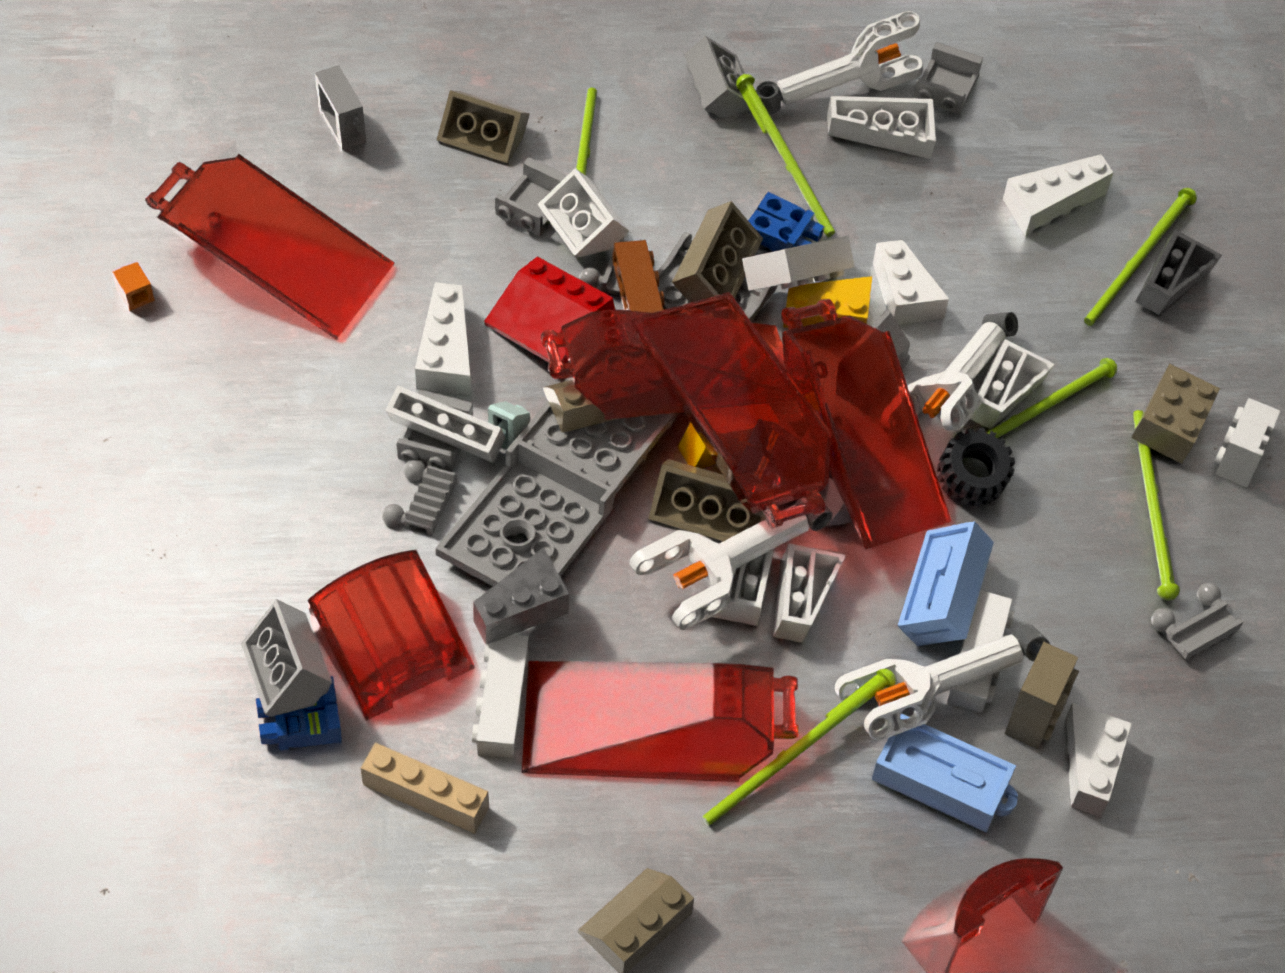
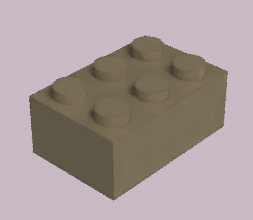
(1175, 413)
(1043, 696)

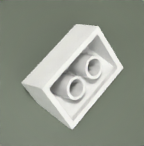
(582, 215)

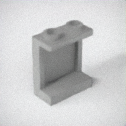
(949, 77)
(521, 201)
(428, 449)

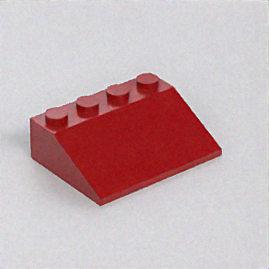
(542, 300)

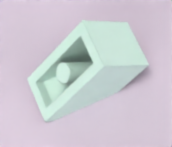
(510, 419)

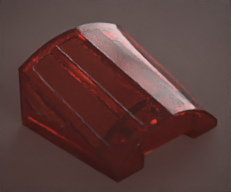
(387, 631)
(958, 912)

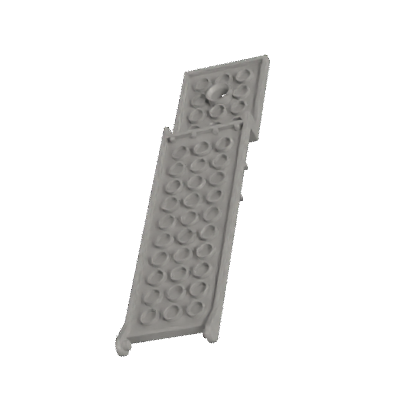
(564, 483)

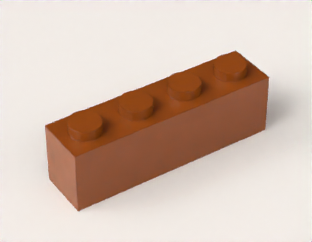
(636, 277)

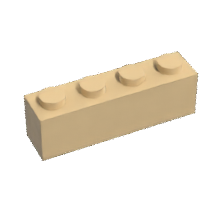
(425, 788)

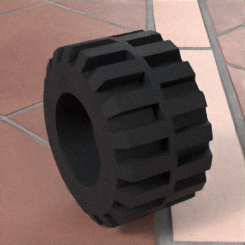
(987, 450)

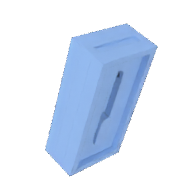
(946, 584)
(947, 775)

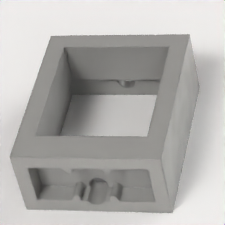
(340, 107)

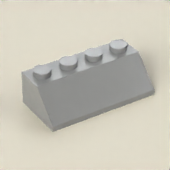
(285, 660)

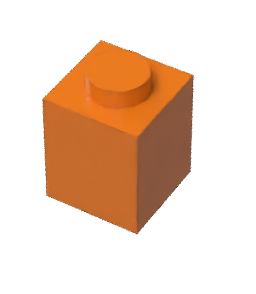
(133, 286)

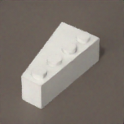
(882, 122)
(1056, 190)
(799, 264)
(443, 350)

